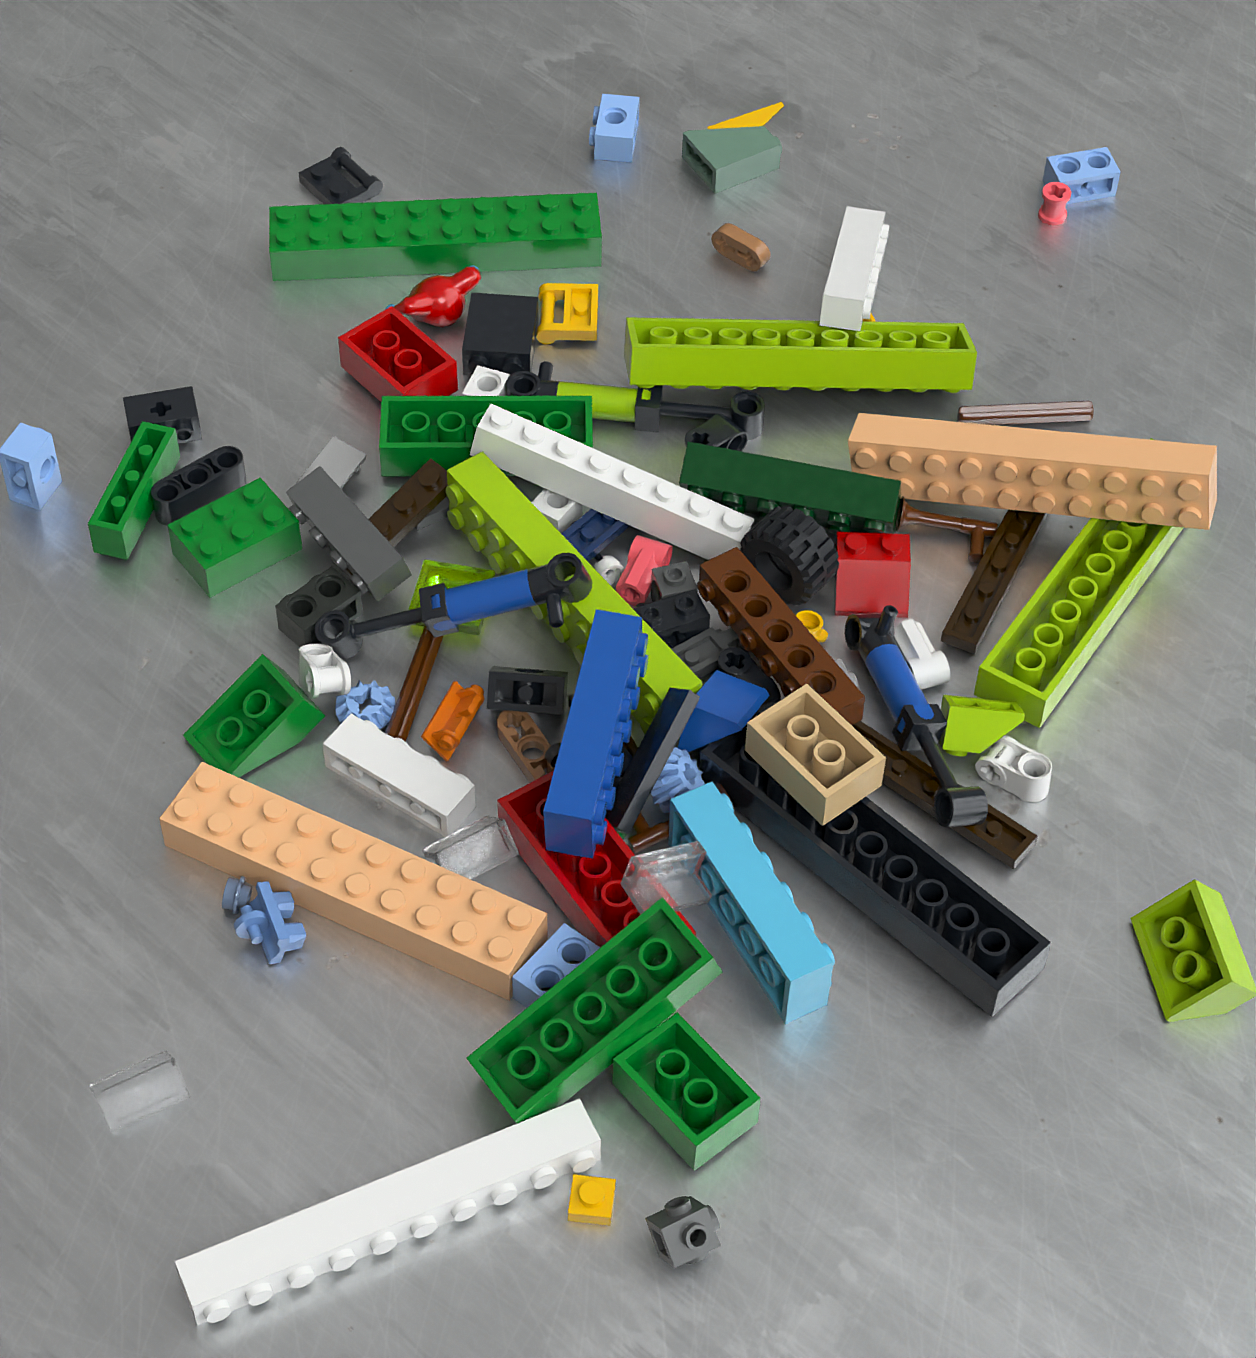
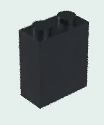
(500, 333)

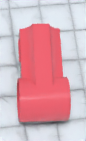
(642, 558)

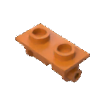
(453, 718)

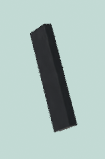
(651, 758)

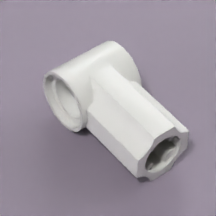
(926, 665)

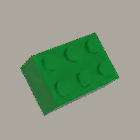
(235, 537)
(686, 1091)

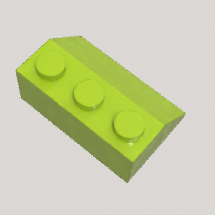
(1193, 954)

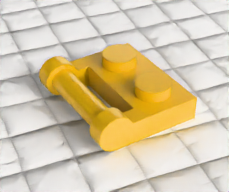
(579, 312)

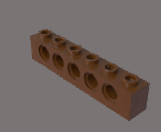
(775, 633)

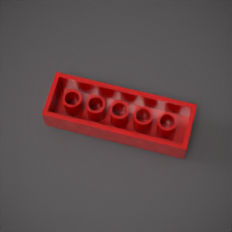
(581, 886)

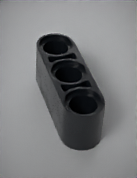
(198, 484)

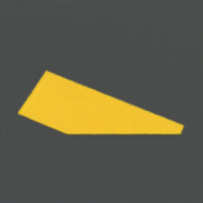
(751, 119)

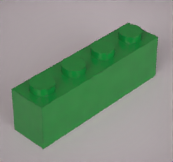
(128, 497)

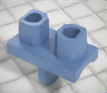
(264, 923)

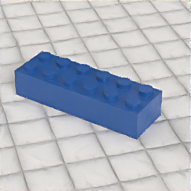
(595, 735)

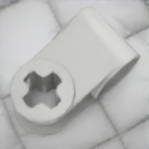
(322, 671)
(1016, 769)

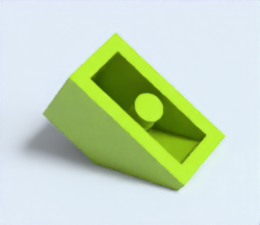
(976, 723)

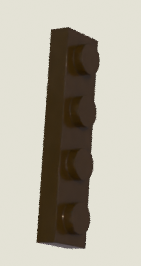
(410, 504)

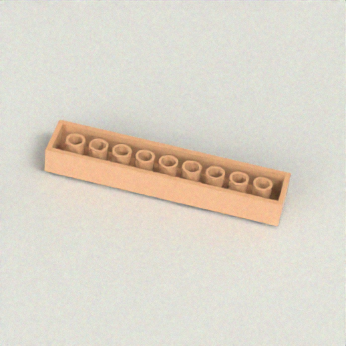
(1040, 470)
(354, 879)

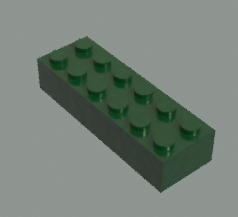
(760, 483)

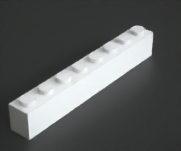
(608, 485)

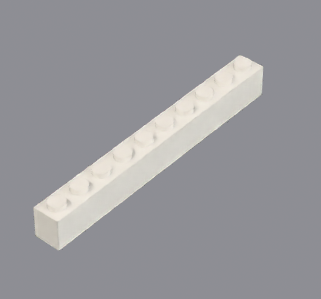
(388, 1212)

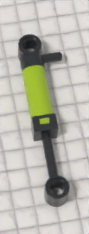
(638, 404)

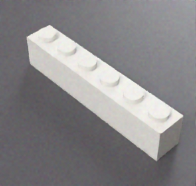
(854, 269)

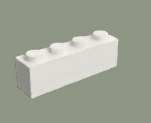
(399, 775)

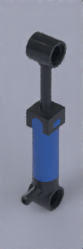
(447, 608)
(916, 722)

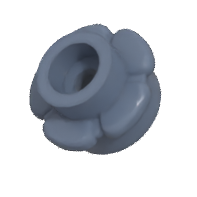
(236, 894)

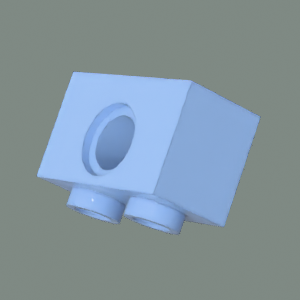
(615, 128)
(30, 466)

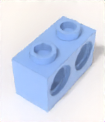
(1087, 173)
(550, 964)

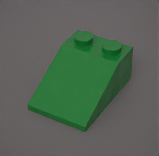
(254, 720)

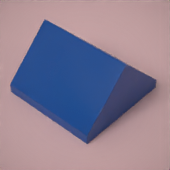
(722, 710)

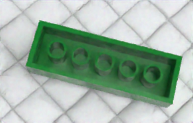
(445, 426)
(595, 1013)

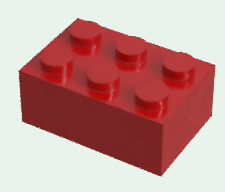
(396, 358)

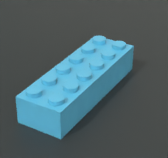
(754, 904)

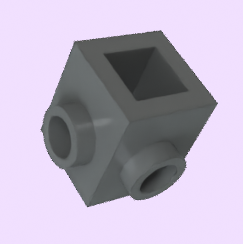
(684, 1231)

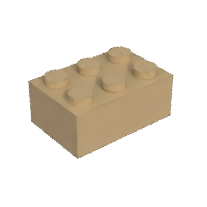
(814, 754)

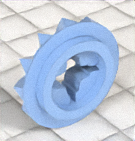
(378, 712)

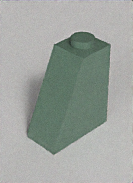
(731, 155)

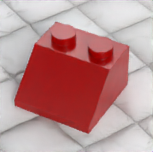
(872, 573)

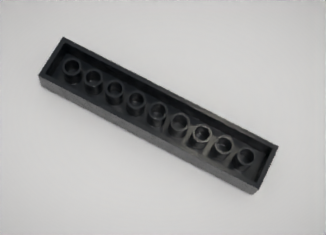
(891, 880)

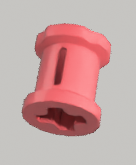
(1055, 199)

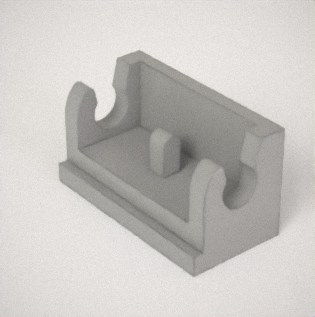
(338, 461)

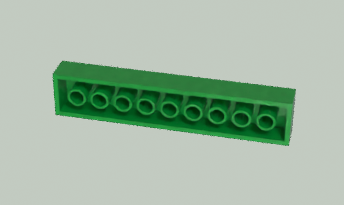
(434, 236)

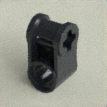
(718, 432)
(739, 664)

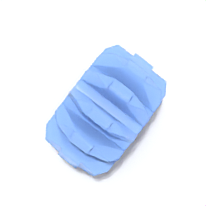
(676, 778)

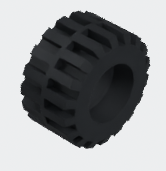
(791, 554)

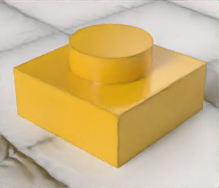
(591, 1200)

